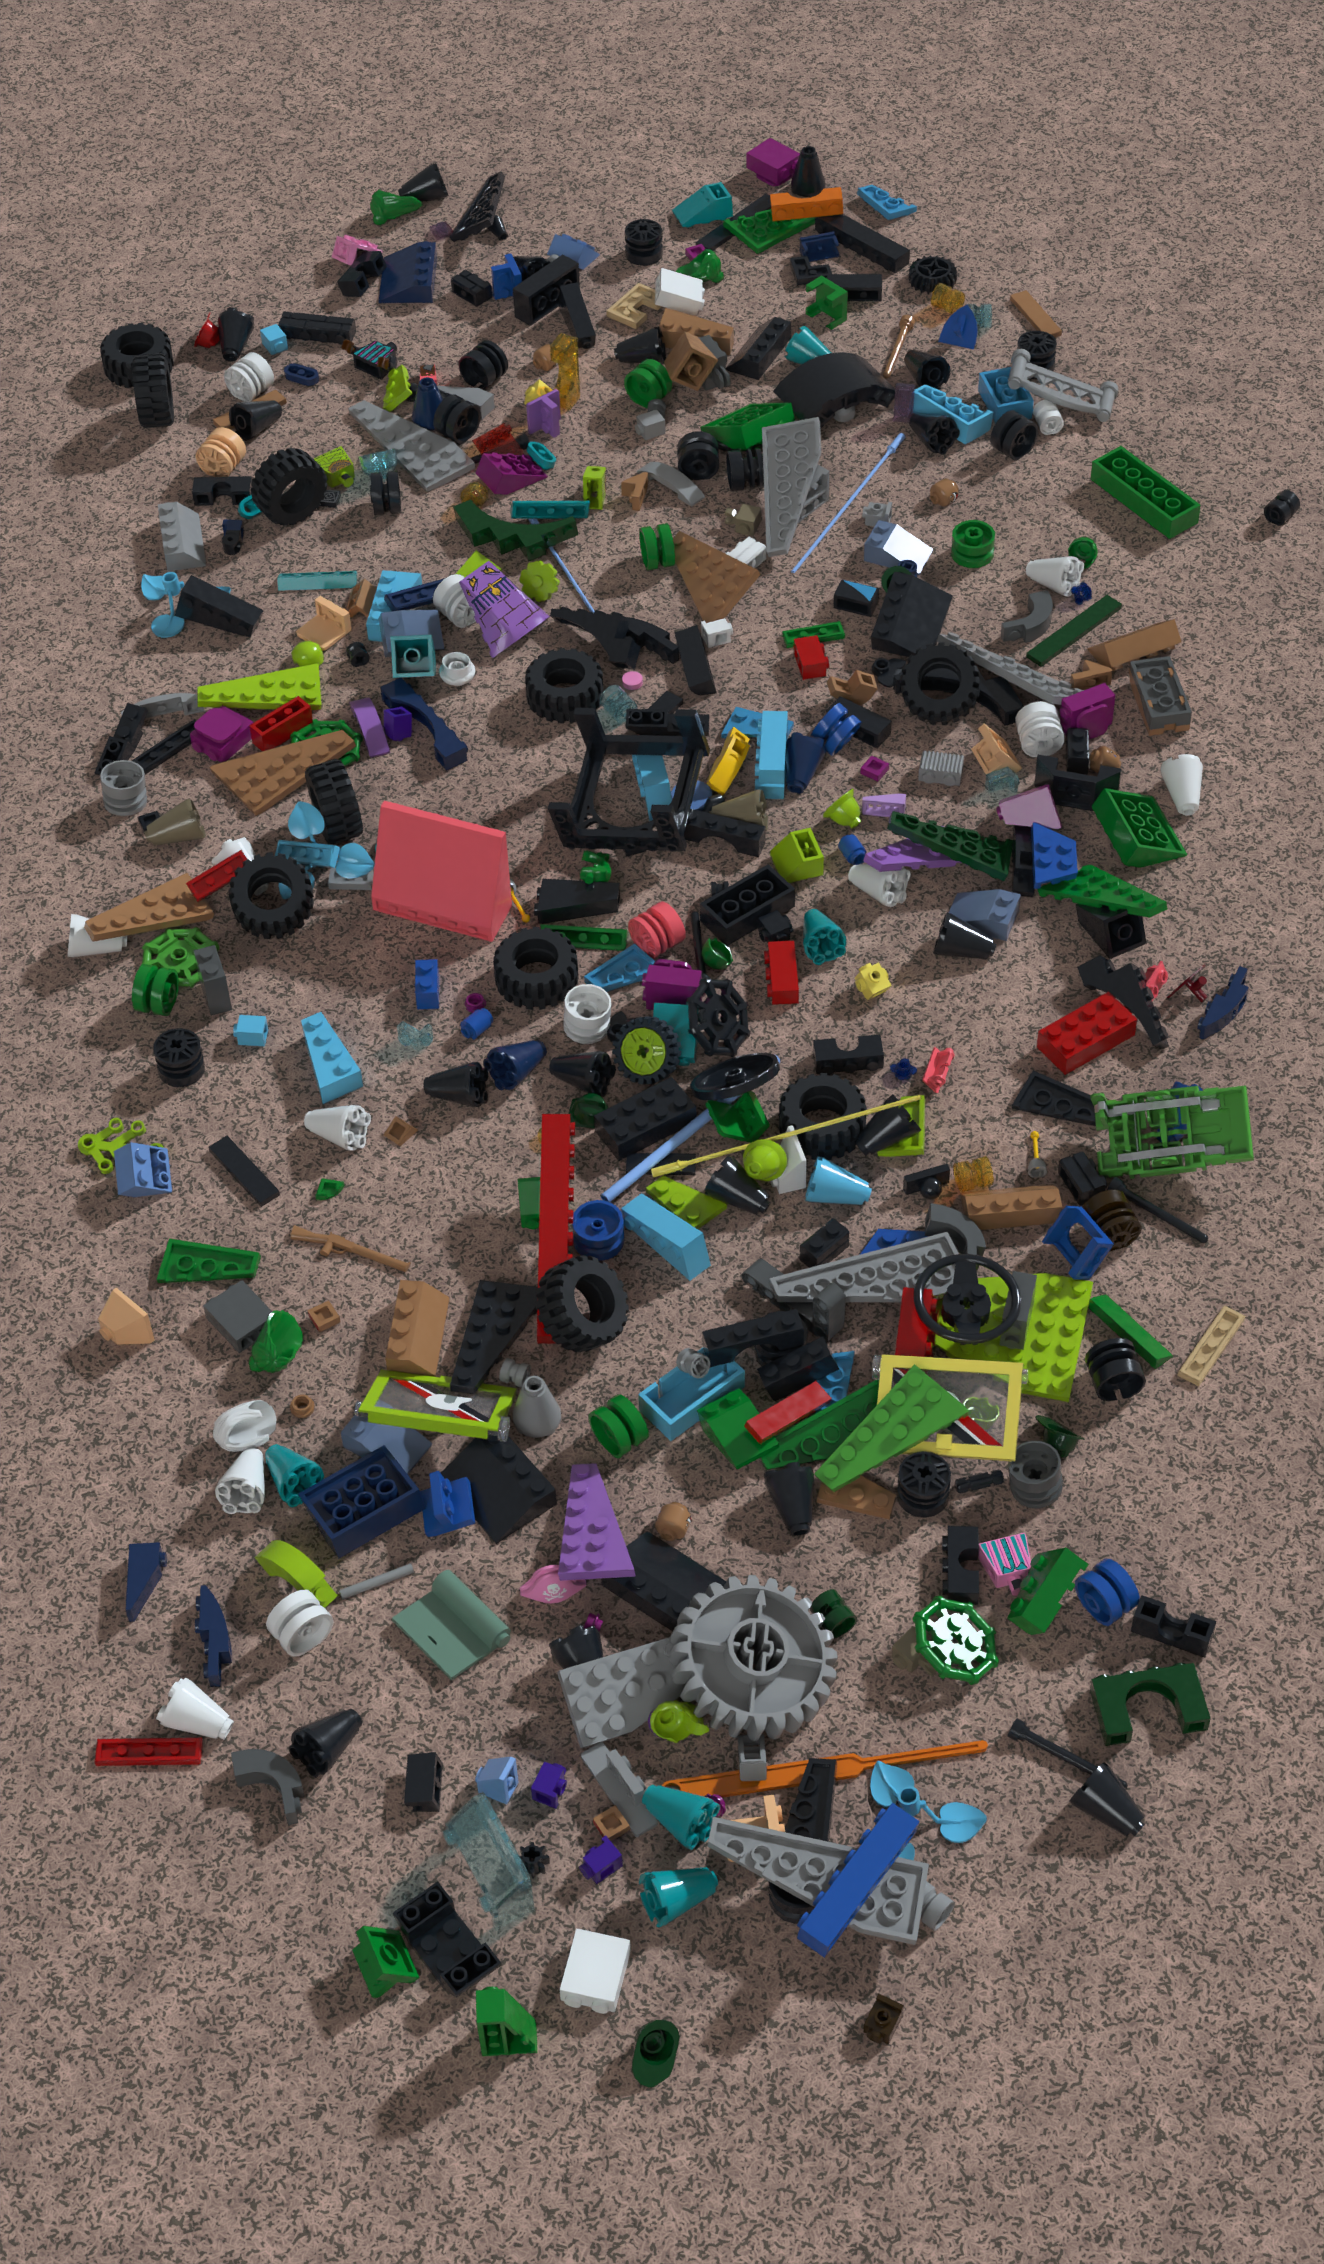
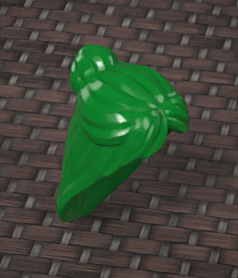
(391, 206)
(704, 267)
(276, 1343)

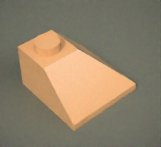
(124, 1321)

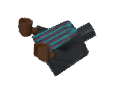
(373, 358)

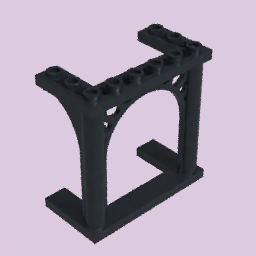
(669, 820)

